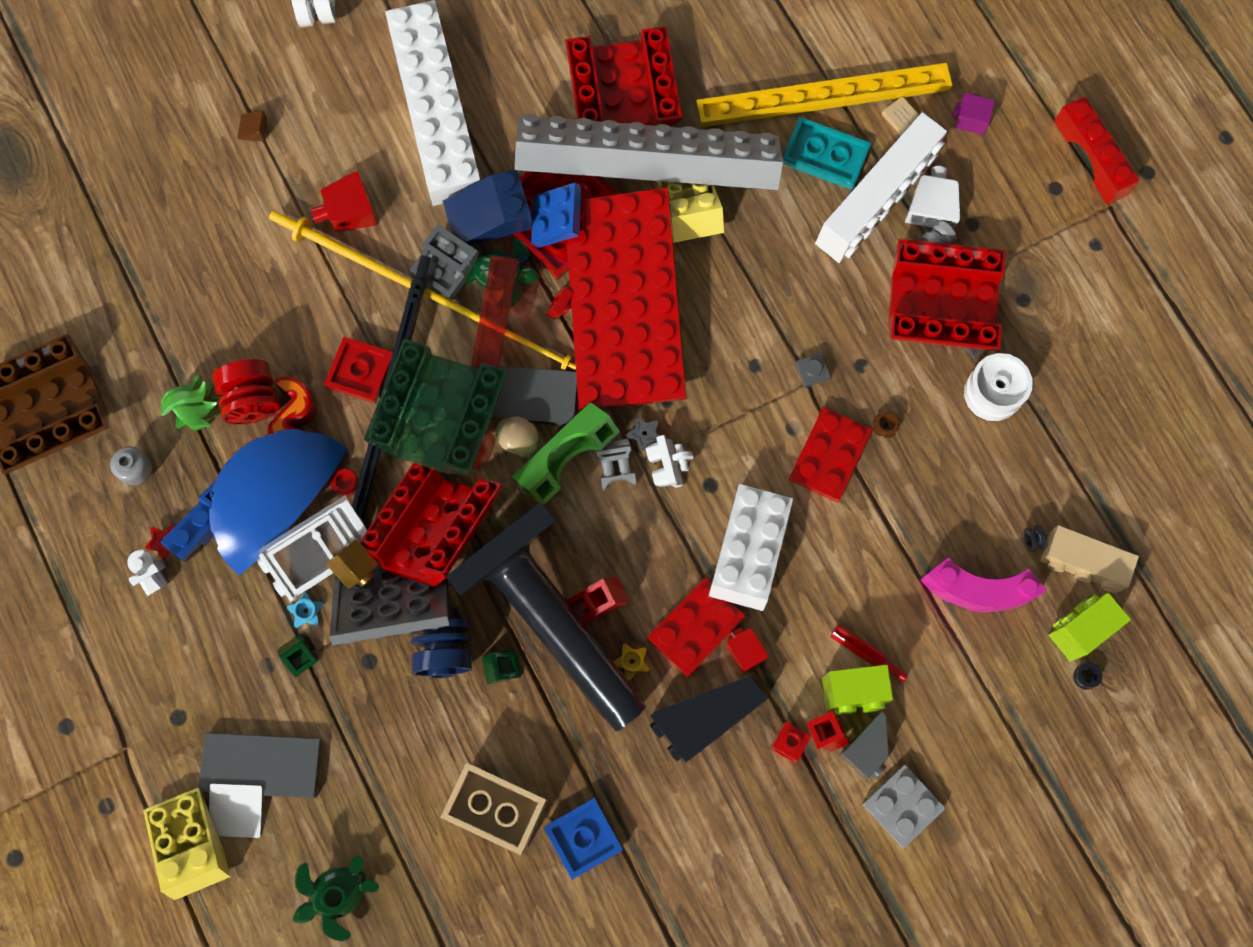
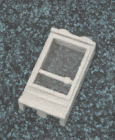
(301, 554)

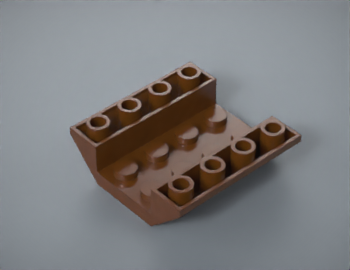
(47, 403)

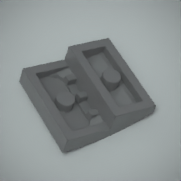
(449, 261)

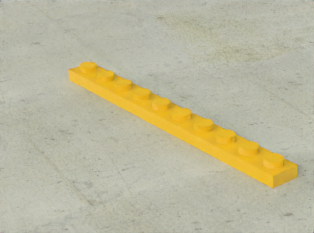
(823, 95)

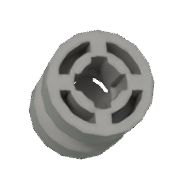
(940, 233)

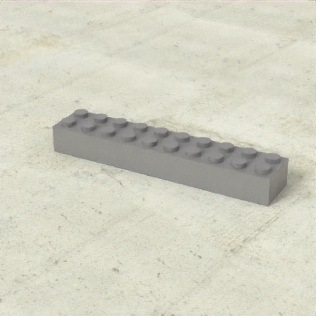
(648, 152)

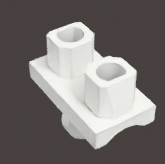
(665, 451)
(146, 571)

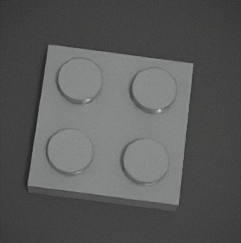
(903, 806)

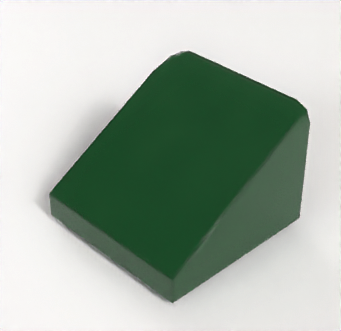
(297, 655)
(501, 666)

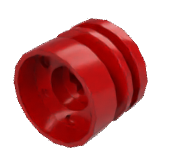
(245, 391)

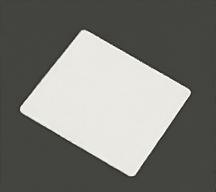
(236, 809)

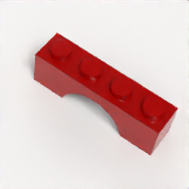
(1112, 171)

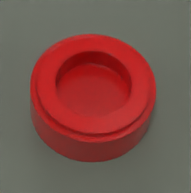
(344, 482)

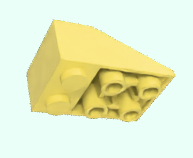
(694, 210)
(185, 845)

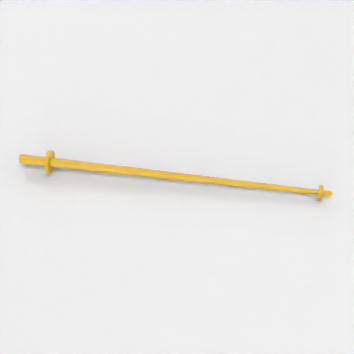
(302, 229)

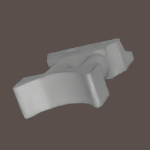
(616, 451)

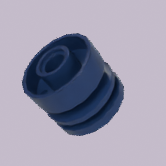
(441, 652)

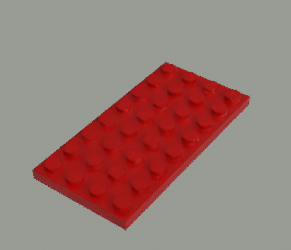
(626, 302)

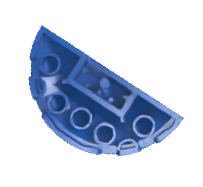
(267, 490)

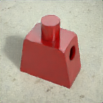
(345, 205)

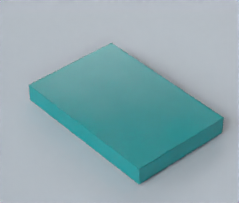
(826, 153)

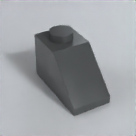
(868, 749)

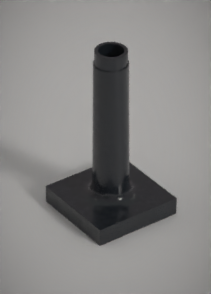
(541, 605)

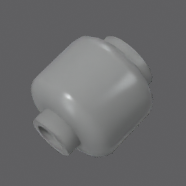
(131, 465)

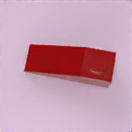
(599, 599)

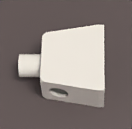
(935, 200)

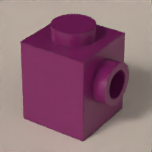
(973, 113)

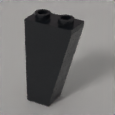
(704, 718)

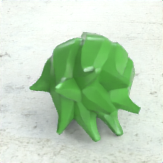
(191, 404)

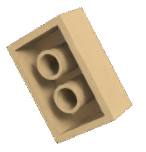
(494, 809)

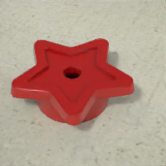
(155, 543)

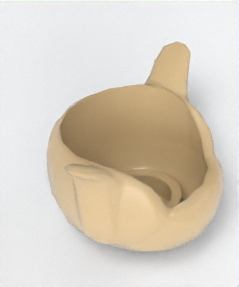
(517, 436)

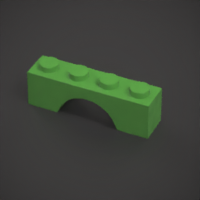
(586, 431)

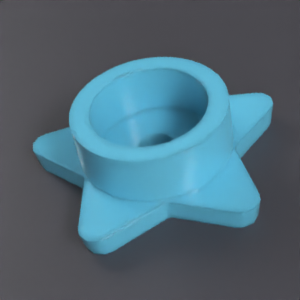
(305, 603)

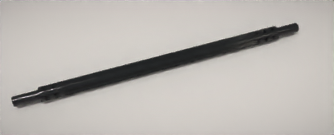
(406, 331)

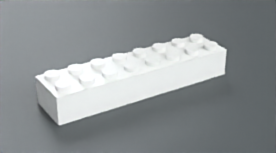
(432, 100)

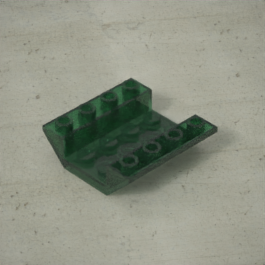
(435, 409)

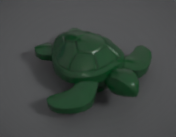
(524, 274)
(332, 895)

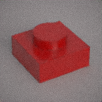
(560, 304)

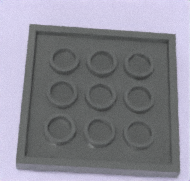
(386, 607)

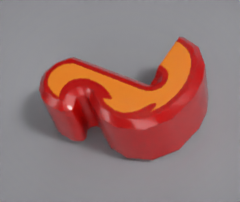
(300, 408)

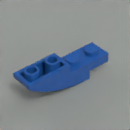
(192, 529)

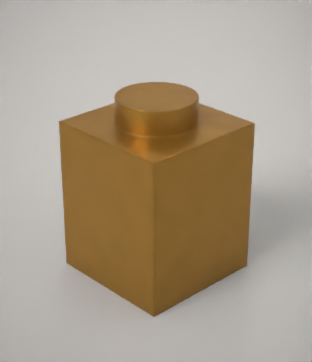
(352, 564)

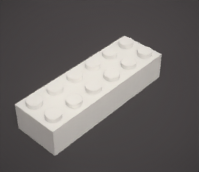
(881, 188)

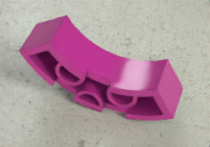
(982, 594)

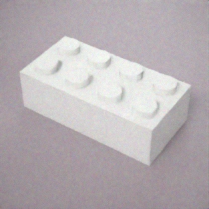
(751, 547)

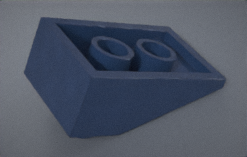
(489, 209)

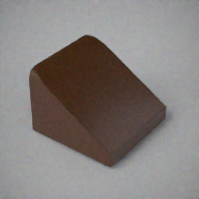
(252, 126)

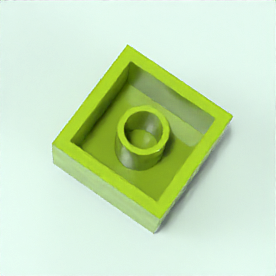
(1088, 626)
(856, 689)

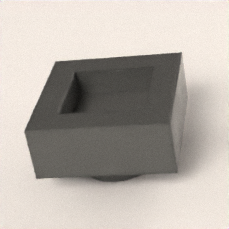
(812, 370)

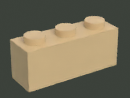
(1089, 559)

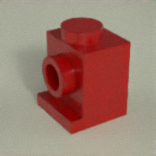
(828, 732)

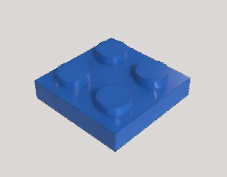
(556, 215)
(583, 838)

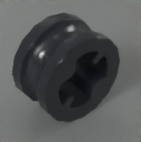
(1035, 538)
(1079, 680)

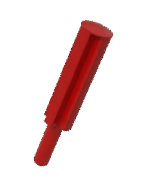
(865, 650)

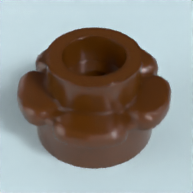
(891, 420)

